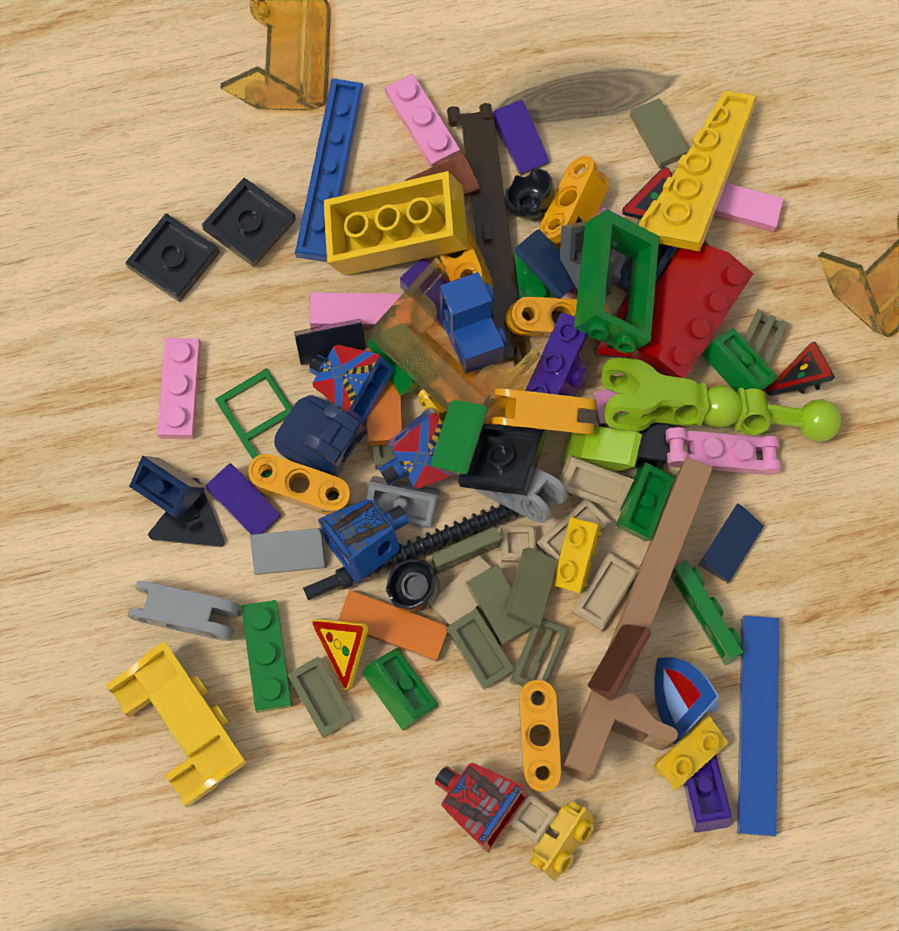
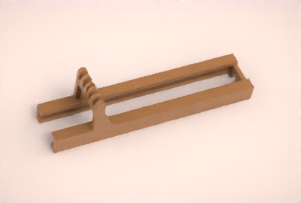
(625, 712)

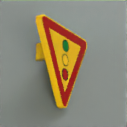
(343, 646)

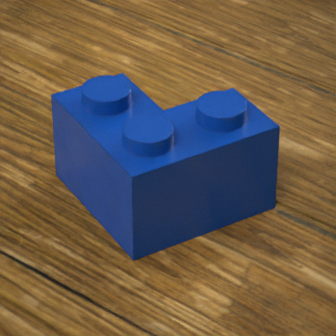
(469, 324)

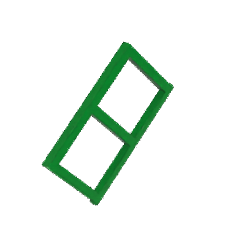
(246, 437)

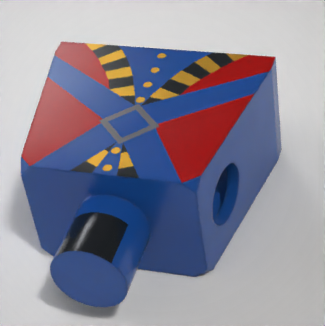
(351, 379)
(414, 452)

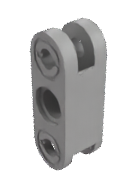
(537, 500)
(184, 611)

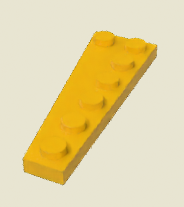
(693, 192)

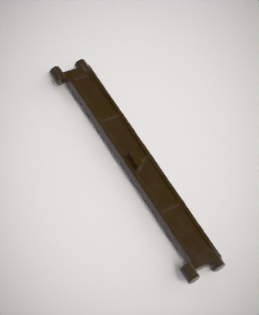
(491, 216)

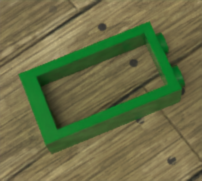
(616, 232)

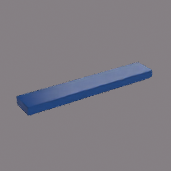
(329, 165)
(758, 726)

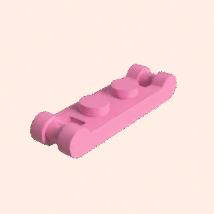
(724, 451)

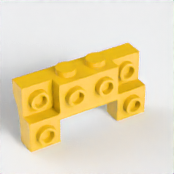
(194, 724)

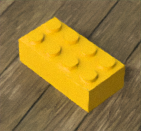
(395, 223)

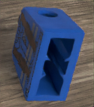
(363, 536)

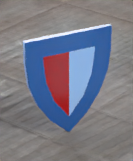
(682, 694)

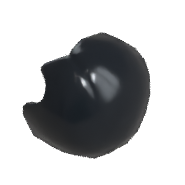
(531, 194)
(413, 585)

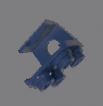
(318, 435)

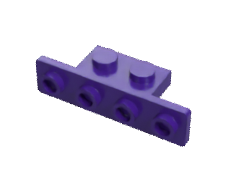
(560, 367)

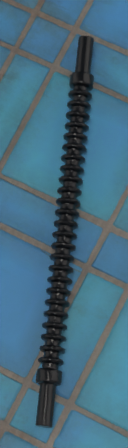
(421, 546)

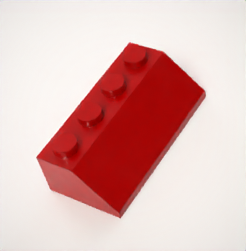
(690, 306)

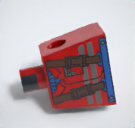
(481, 801)

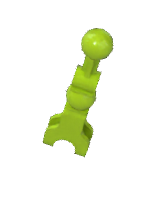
(660, 398)

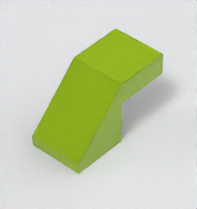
(606, 447)

